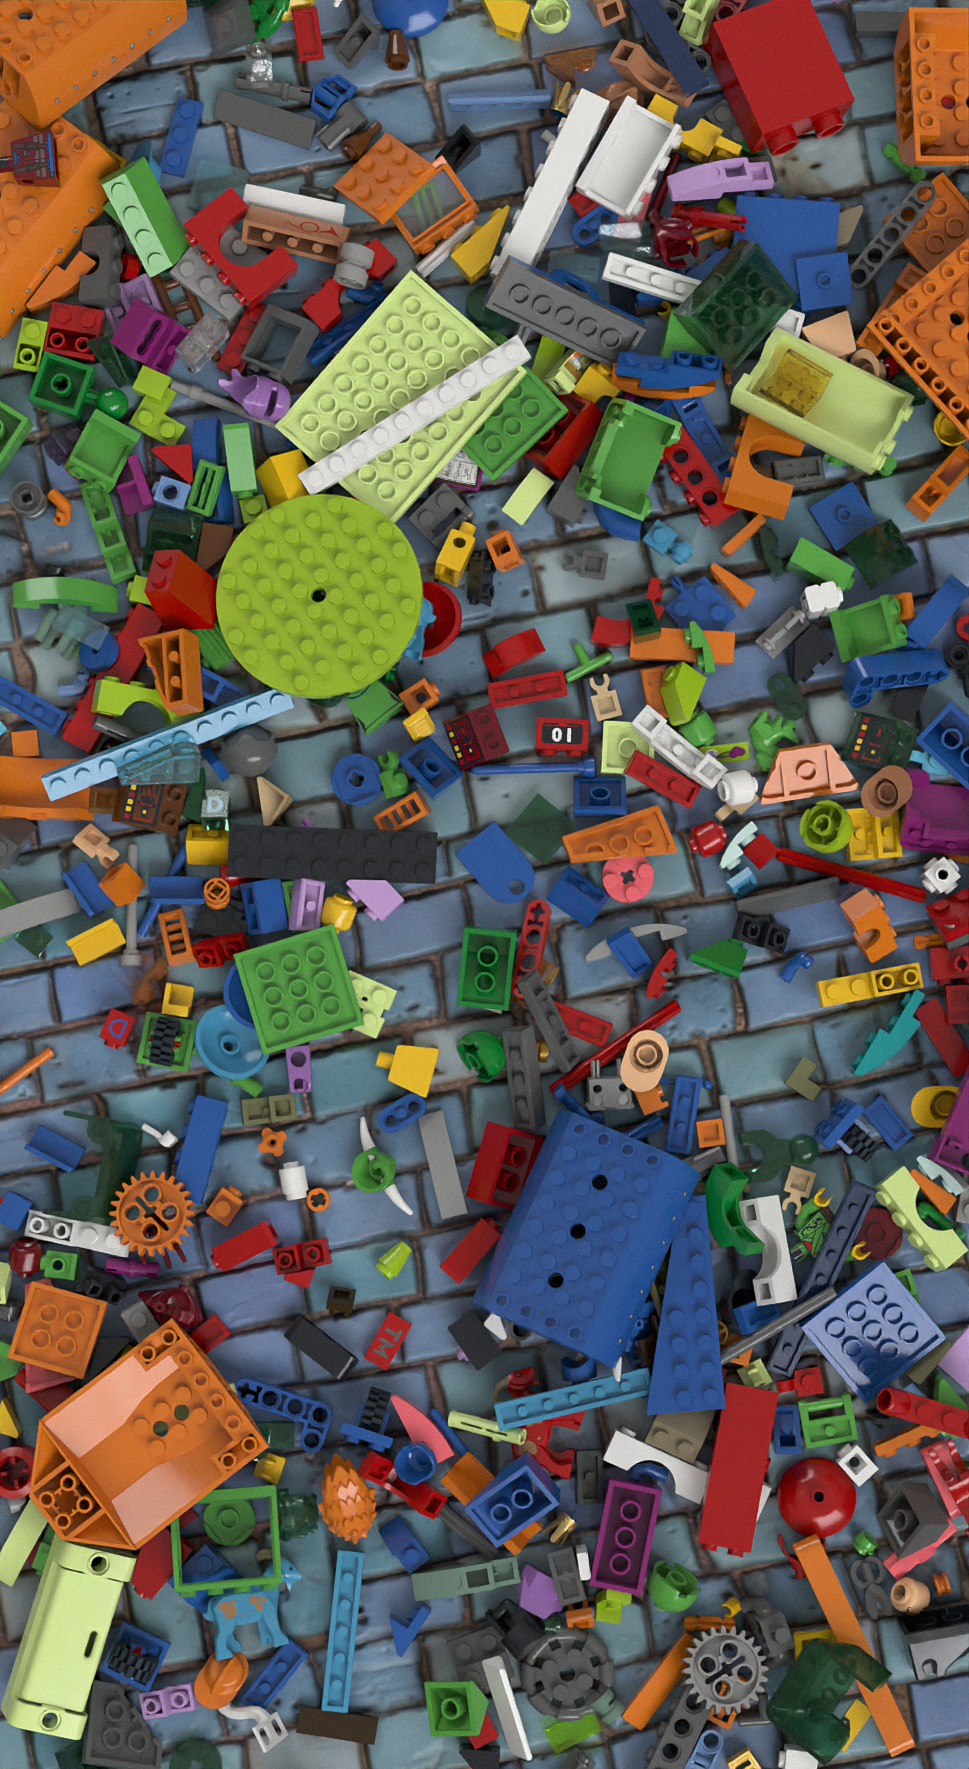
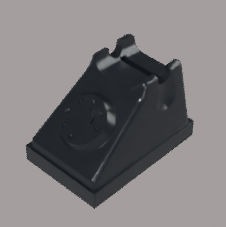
(935, 1639)

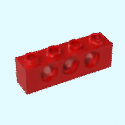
(710, 484)

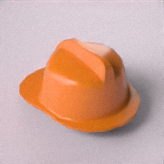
(220, 1680)

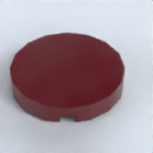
(880, 1234)

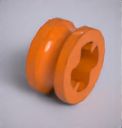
(320, 1207)
(941, 1584)

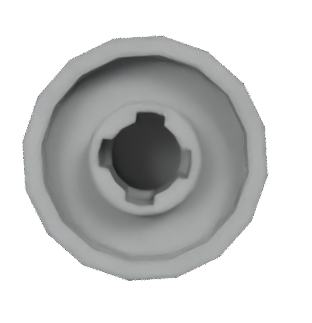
(354, 263)

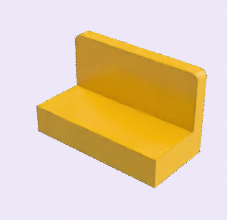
(206, 846)
(97, 941)

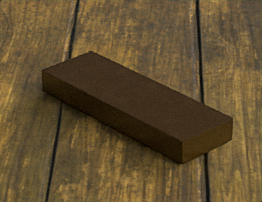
(337, 1725)

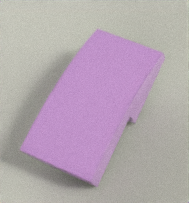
(168, 1700)

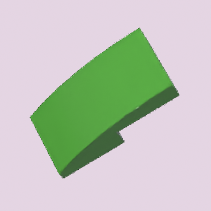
(696, 639)

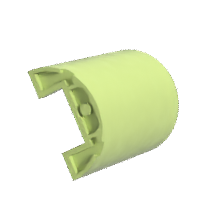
(850, 421)

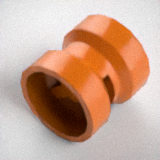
(216, 899)

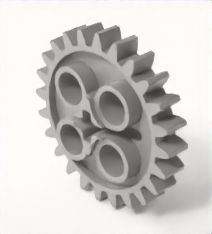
(737, 1691)

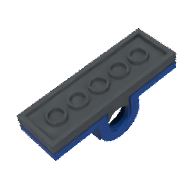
(564, 310)

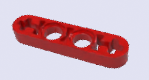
(528, 949)

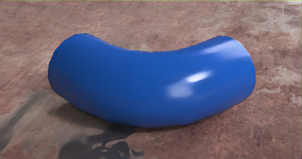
(617, 523)

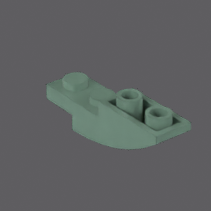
(465, 1578)

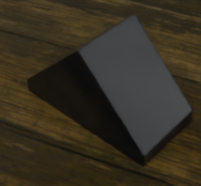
(461, 149)
(105, 1351)
(482, 1758)

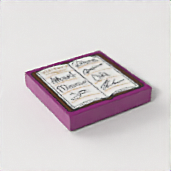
(460, 473)

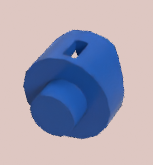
(578, 1371)

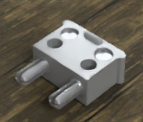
(608, 1095)

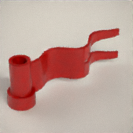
(960, 1489)

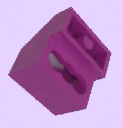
(149, 336)

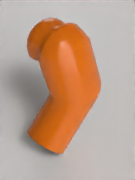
(63, 507)

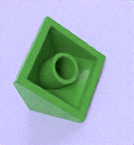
(455, 1708)

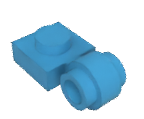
(662, 539)

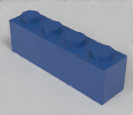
(200, 1145)

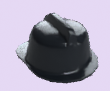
(740, 1294)

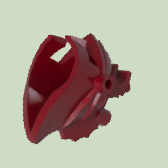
(671, 239)
(173, 1303)

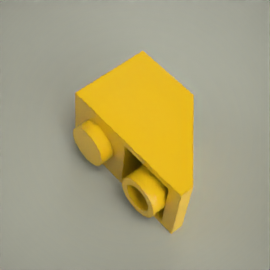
(507, 17)

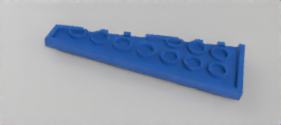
(687, 1351)

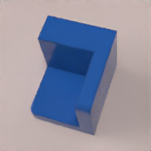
(15, 1210)

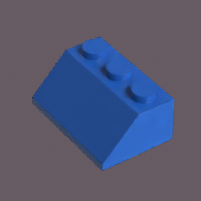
(948, 741)

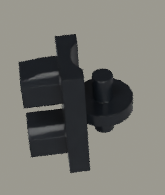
(100, 1285)

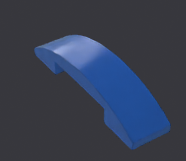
(704, 434)

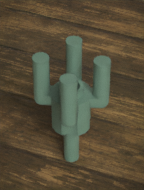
(47, 634)

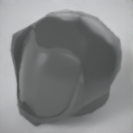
(249, 750)

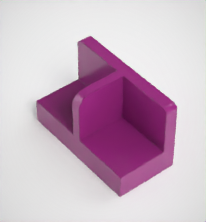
(134, 488)

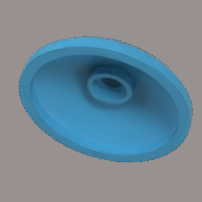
(219, 1029)

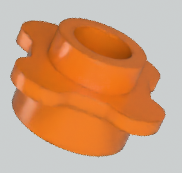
(269, 1135)

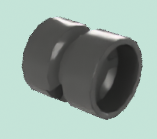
(29, 500)

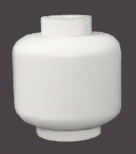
(737, 787)

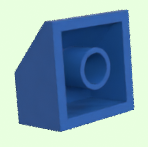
(205, 1566)

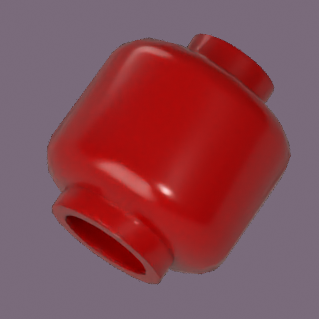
(707, 838)

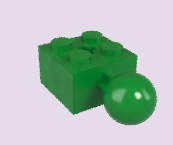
(72, 401)

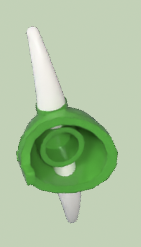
(376, 1170)

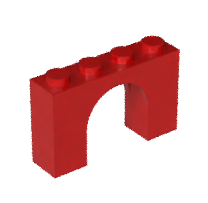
(249, 283)

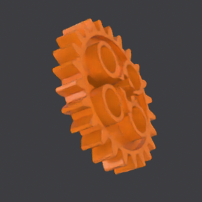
(135, 1230)

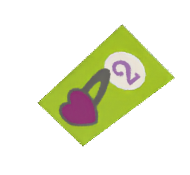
(727, 752)

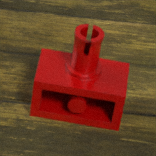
(948, 965)

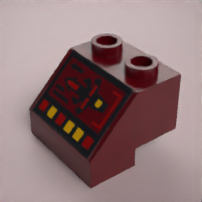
(476, 736)

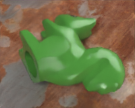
(767, 734)

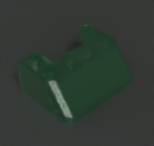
(815, 1688)

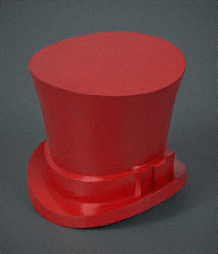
(16, 1470)

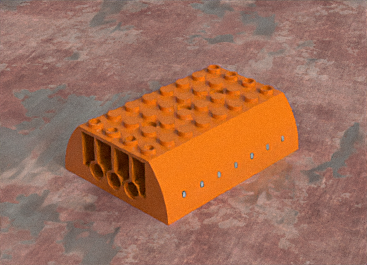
(74, 48)
(40, 222)

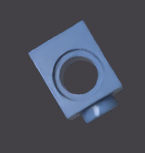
(179, 502)

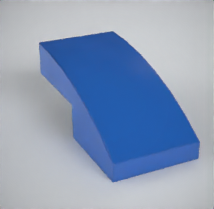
(206, 441)

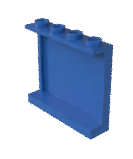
(789, 228)

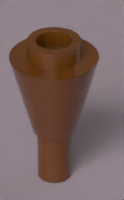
(355, 145)

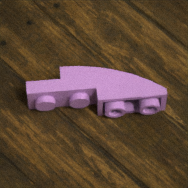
(721, 176)

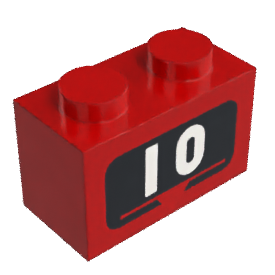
(562, 736)

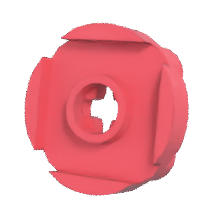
(631, 891)

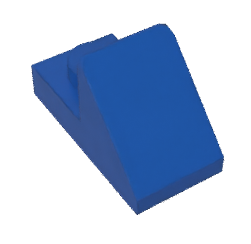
(786, 1430)
(404, 1544)
(405, 1633)

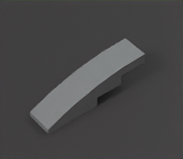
(442, 1164)

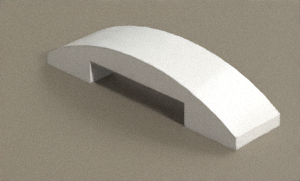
(676, 749)

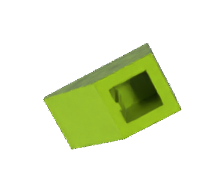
(30, 345)

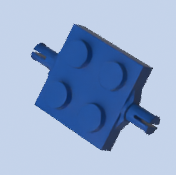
(699, 604)

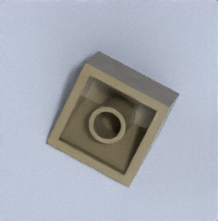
(680, 1432)

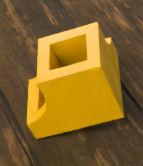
(596, 383)

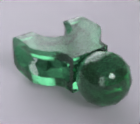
(778, 1153)

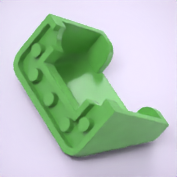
(626, 457)

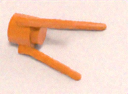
(717, 235)

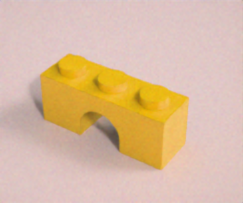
(696, 142)

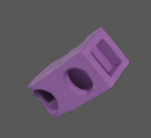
(299, 1068)

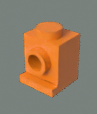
(496, 545)
(409, 696)
(650, 1100)

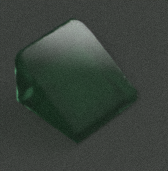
(34, 939)

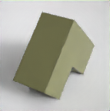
(799, 1080)

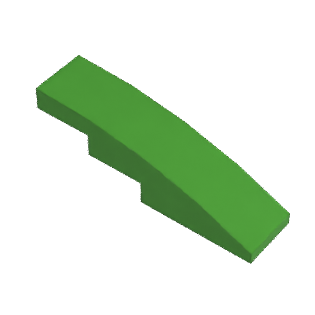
(109, 533)

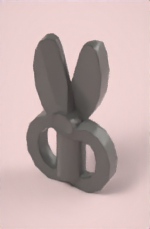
(873, 1591)

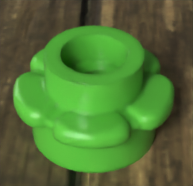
(864, 1543)

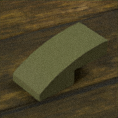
(268, 1109)

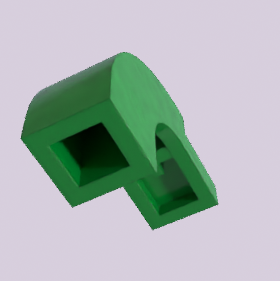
(723, 1212)

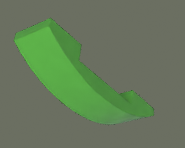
(67, 591)

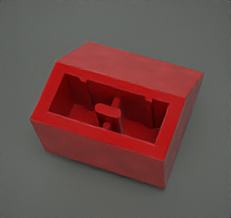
(71, 329)

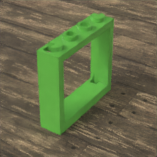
(239, 1585)

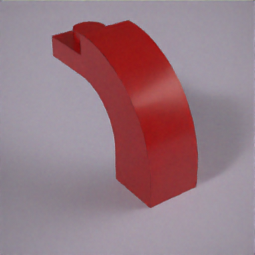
(617, 633)
(422, 1497)

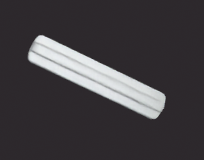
(444, 249)

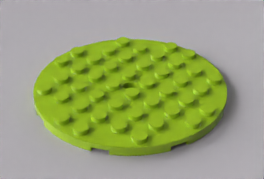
(328, 644)

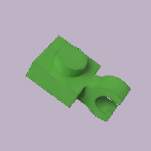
(393, 779)

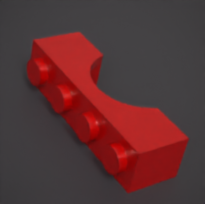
(323, 306)

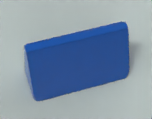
(224, 508)

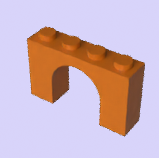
(746, 486)

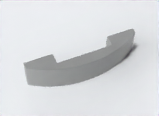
(37, 912)
(665, 932)

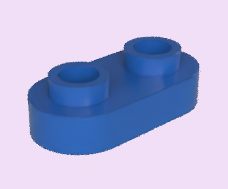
(590, 224)
(401, 1111)

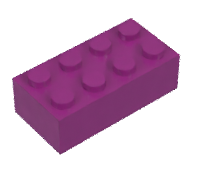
(625, 1535)

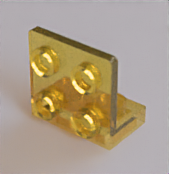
(796, 384)

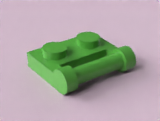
(827, 1429)

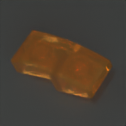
(145, 988)

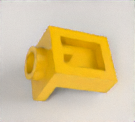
(724, 150)

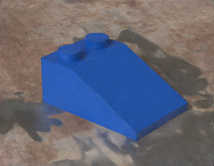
(513, 1499)

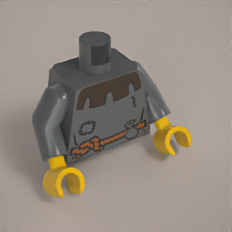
(767, 1627)

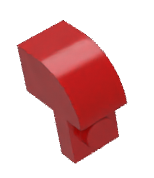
(513, 652)

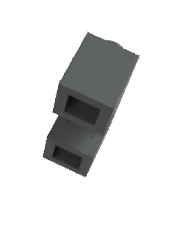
(102, 287)

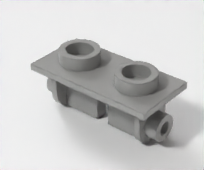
(783, 632)

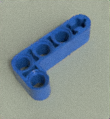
(891, 671)
(282, 1408)

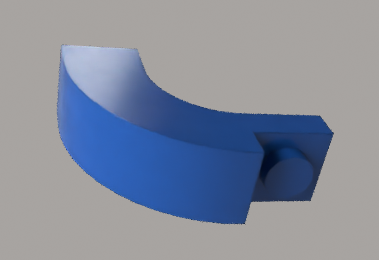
(935, 614)

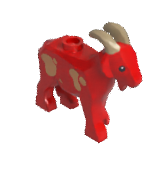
(539, 1432)

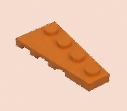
(625, 837)

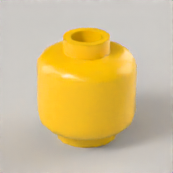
(338, 911)

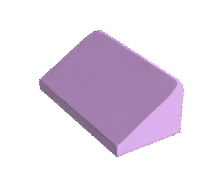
(306, 905)

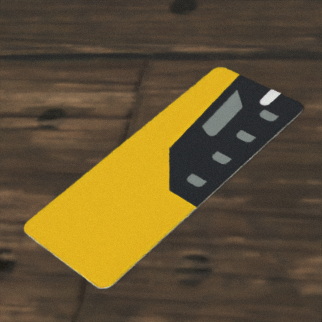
(855, 1720)

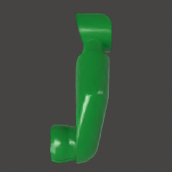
(926, 1210)

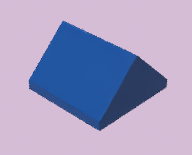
(430, 768)
(600, 796)

